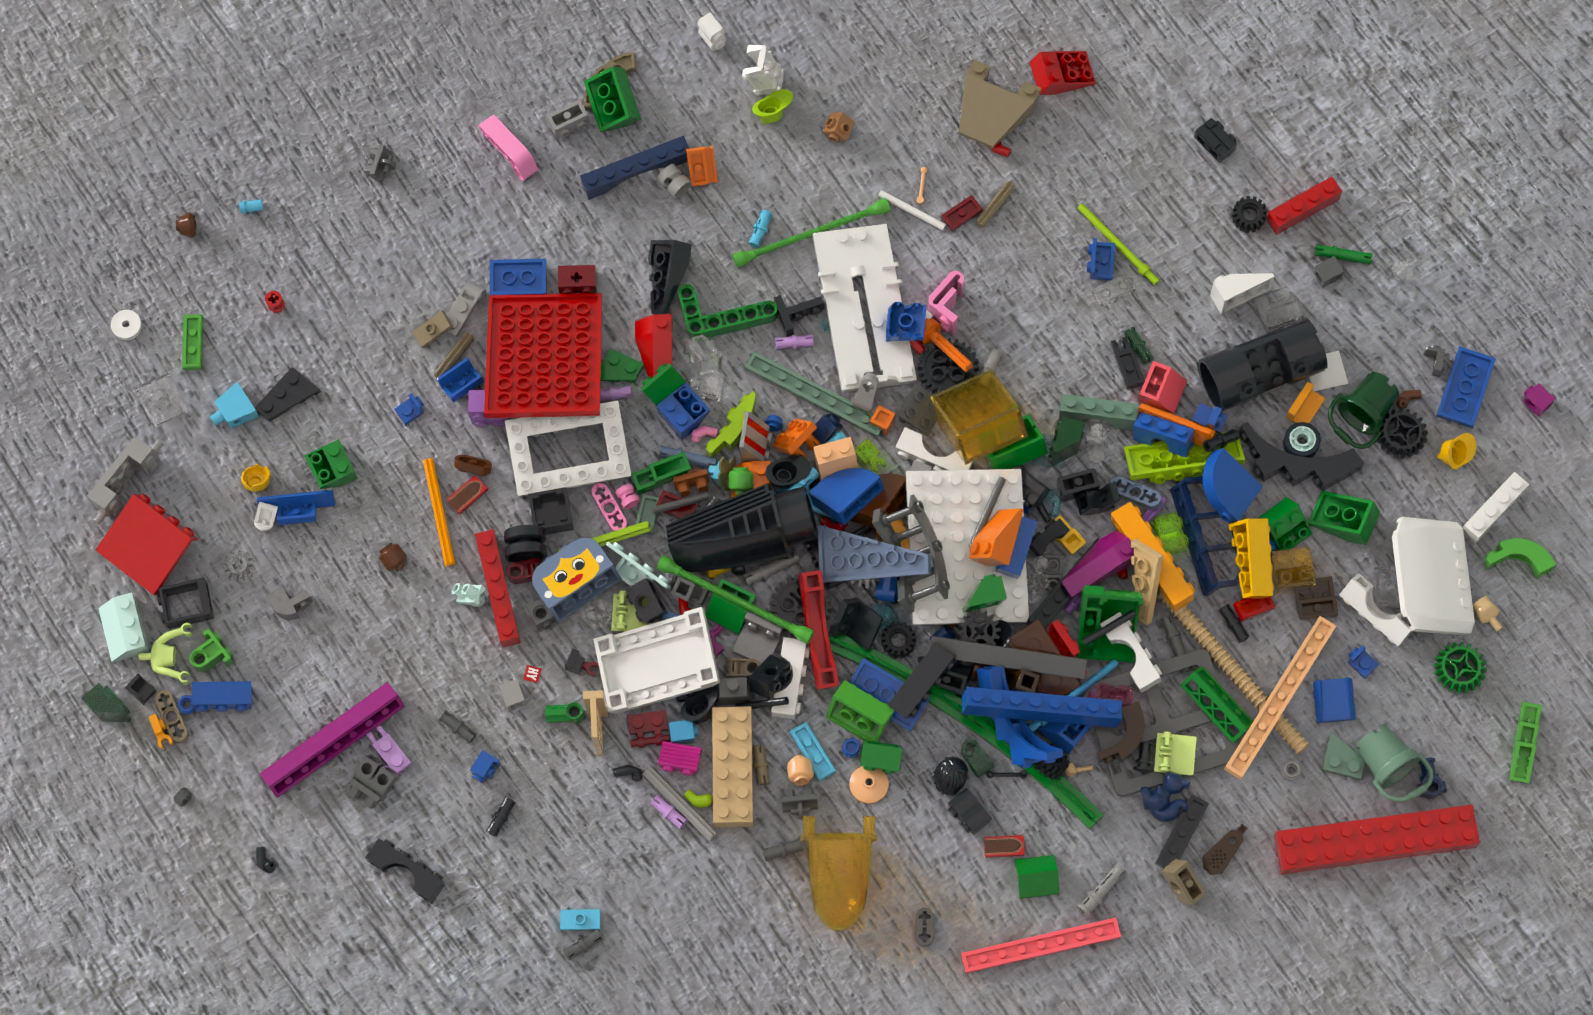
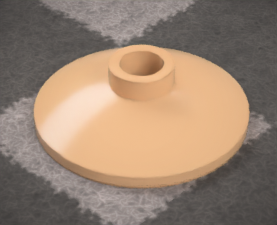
(871, 793)

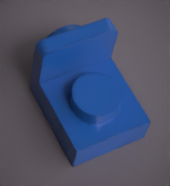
(410, 409)
(1362, 661)

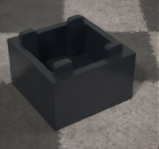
(551, 510)

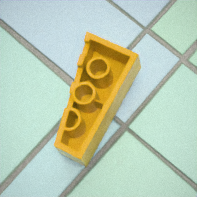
(1253, 557)

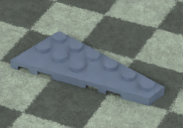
(859, 558)

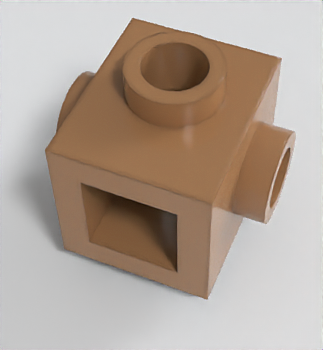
(838, 127)

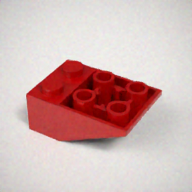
(1061, 71)

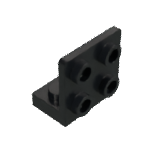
(857, 622)

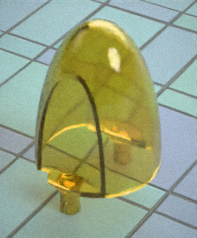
(839, 872)

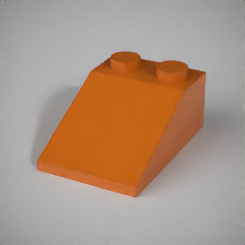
(997, 539)

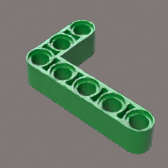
(722, 318)

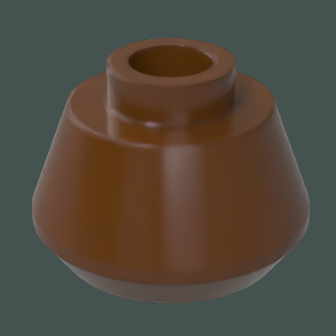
(187, 225)

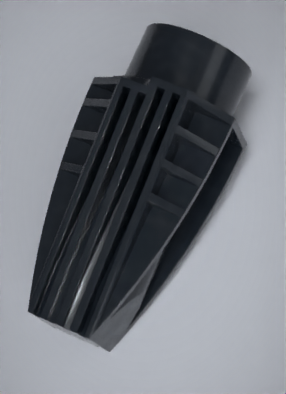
(743, 530)

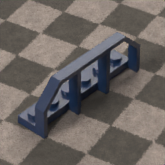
(1197, 544)

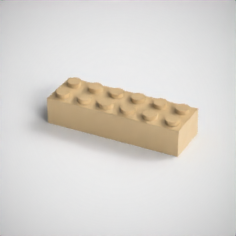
(732, 767)

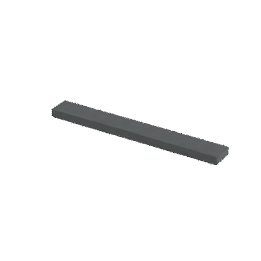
(1014, 657)

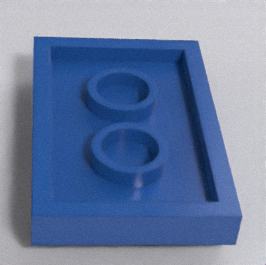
(518, 276)

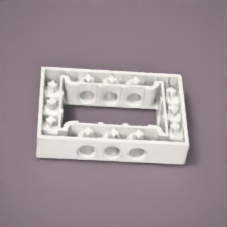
(614, 469)

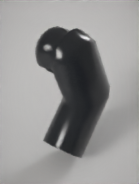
(635, 772)

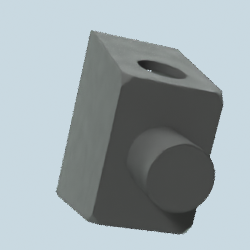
(733, 691)

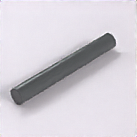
(680, 503)

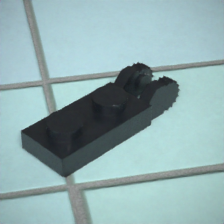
(1128, 364)

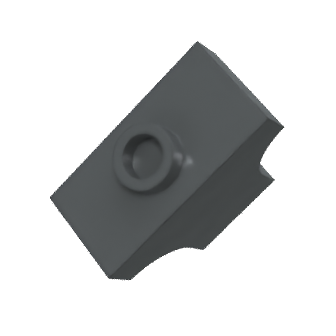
(688, 590)

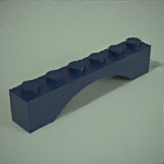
(607, 177)

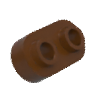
(473, 464)

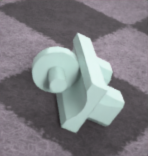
(469, 594)

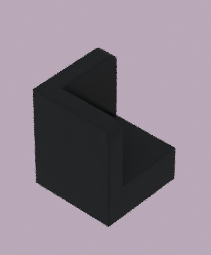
(140, 689)

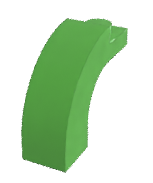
(1524, 550)

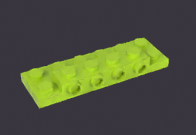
(1161, 465)

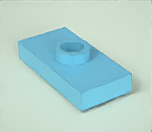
(580, 919)

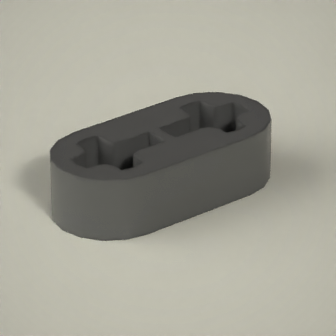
(919, 927)

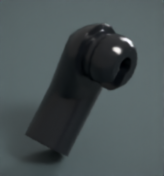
(262, 862)

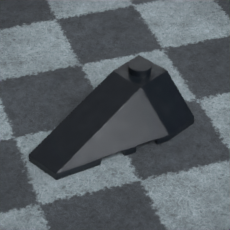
(668, 263)

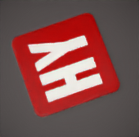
(532, 673)

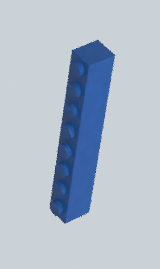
(1041, 707)

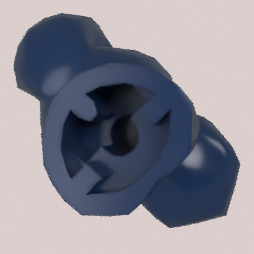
(1159, 799)

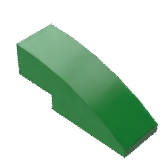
(660, 473)

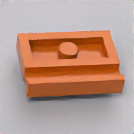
(702, 165)

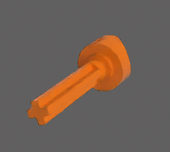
(932, 334)

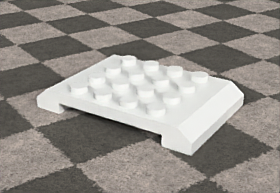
(657, 661)

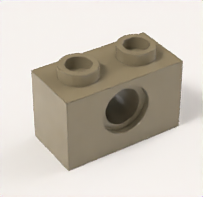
(1183, 882)

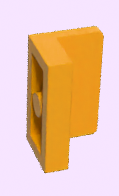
(1305, 405)

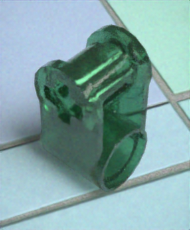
(978, 760)

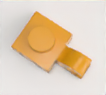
(158, 727)

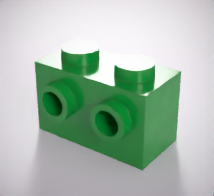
(881, 756)

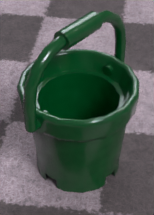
(1364, 408)

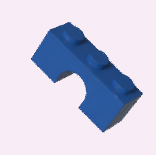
(1178, 437)

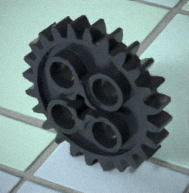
(947, 381)
(783, 595)

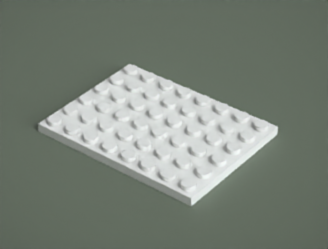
(954, 508)

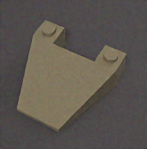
(991, 111)

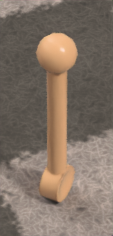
(920, 199)

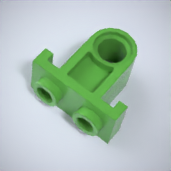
(212, 651)

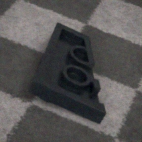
(288, 392)

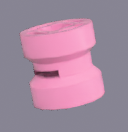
(627, 496)

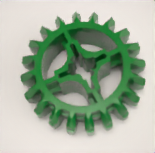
(1453, 664)

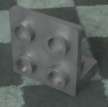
(758, 638)

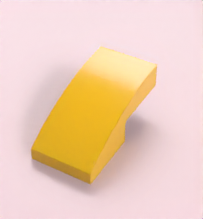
(1072, 540)

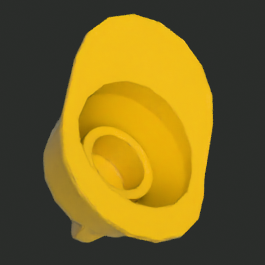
(1458, 450)

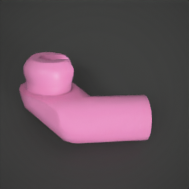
(702, 431)

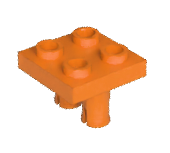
(792, 438)

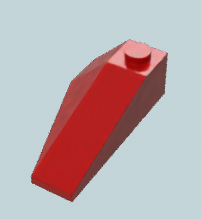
(655, 341)

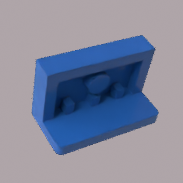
(1101, 261)
(460, 380)

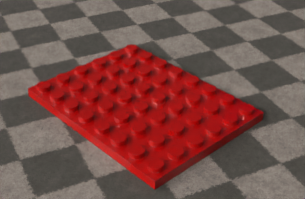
(543, 355)

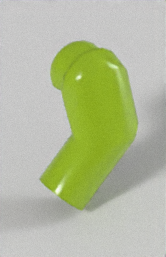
(698, 801)

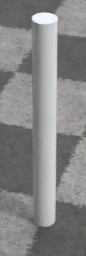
(912, 210)

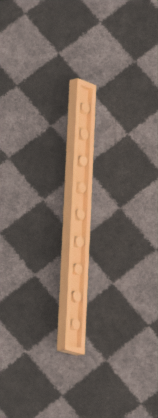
(1279, 697)

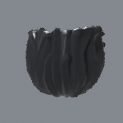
(950, 775)

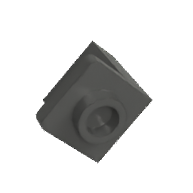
(1439, 362)

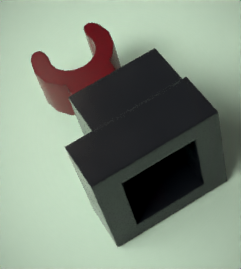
(576, 663)

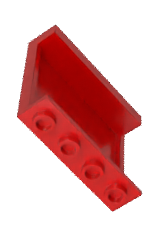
(146, 542)

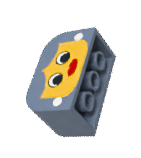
(574, 577)

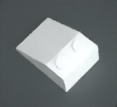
(1239, 288)

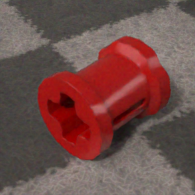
(270, 301)

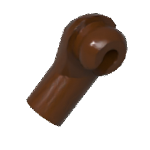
(1406, 396)

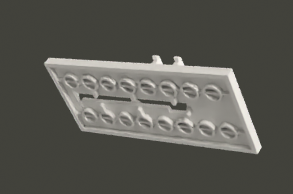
(866, 254)

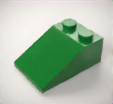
(1345, 516)

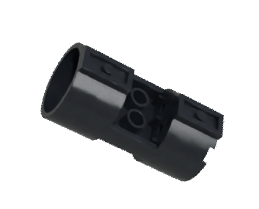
(1262, 364)

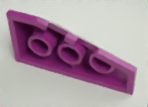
(1103, 560)

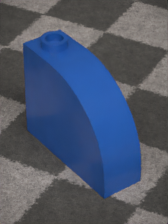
(1228, 486)
(846, 493)

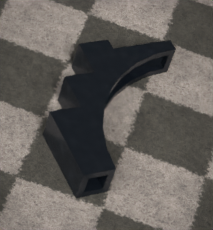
(1271, 461)

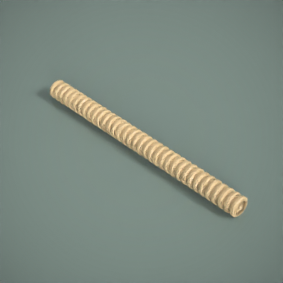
(1235, 672)

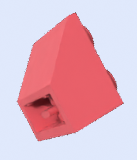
(1162, 388)

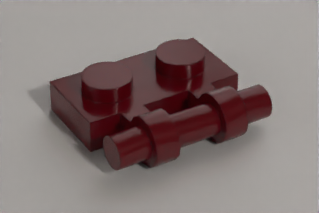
(648, 723)

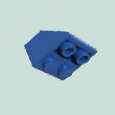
(683, 411)
(1064, 735)

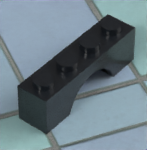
(384, 857)

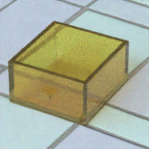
(978, 416)

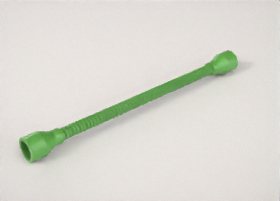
(878, 208)
(802, 633)

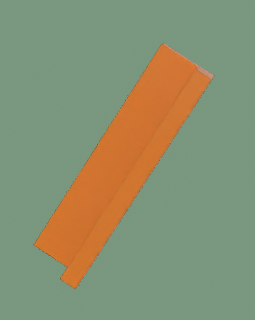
(1201, 432)

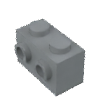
(568, 119)

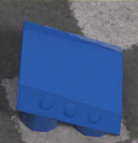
(905, 322)
(1334, 700)

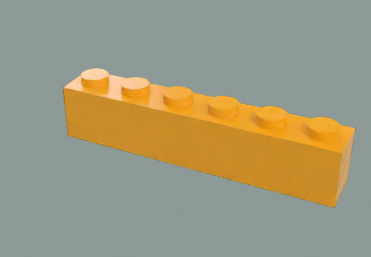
(1171, 583)

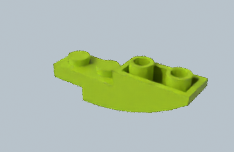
(731, 434)

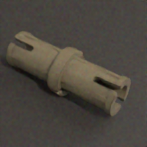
(761, 765)

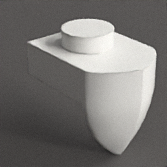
(265, 516)

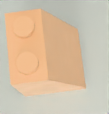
(834, 457)

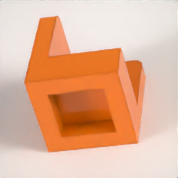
(883, 419)

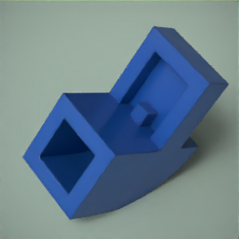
(1210, 417)

